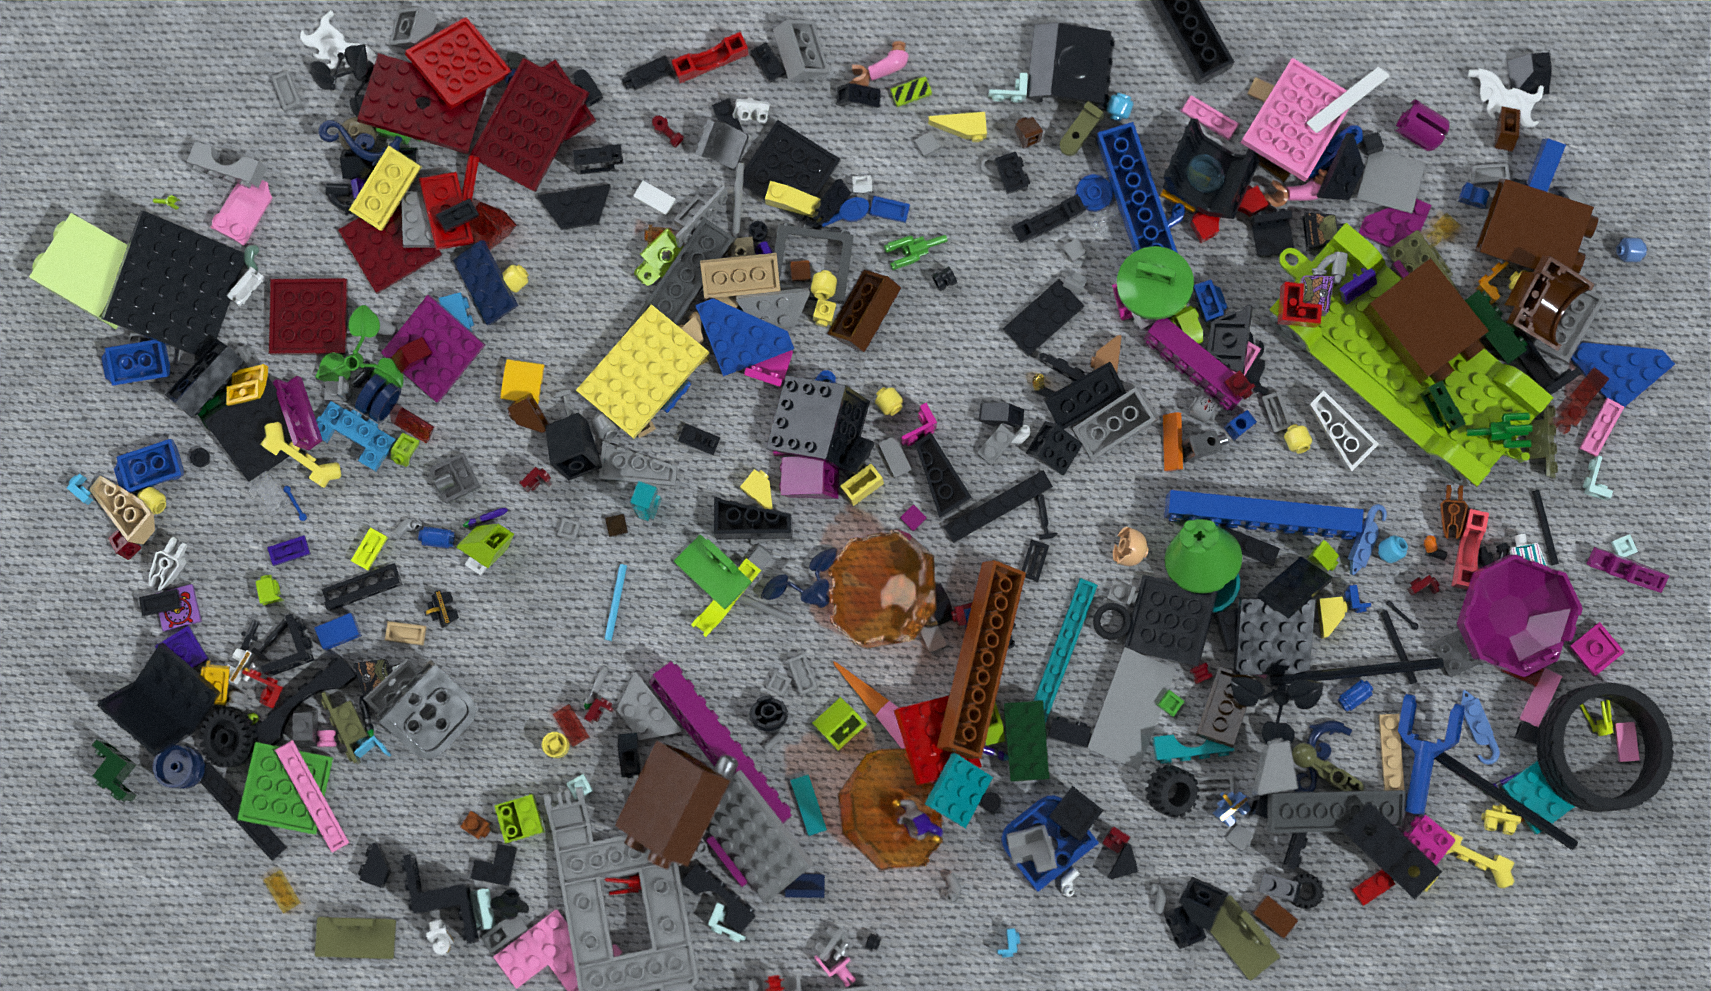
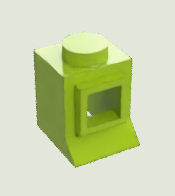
(268, 590)

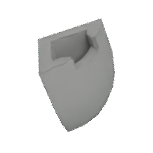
(1573, 195)

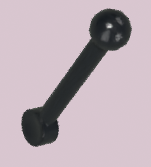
(341, 56)
(1414, 626)

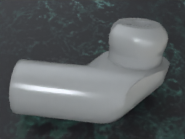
(1160, 902)

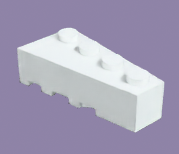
(1344, 433)

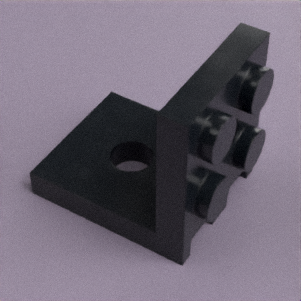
(303, 646)

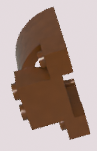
(1543, 297)

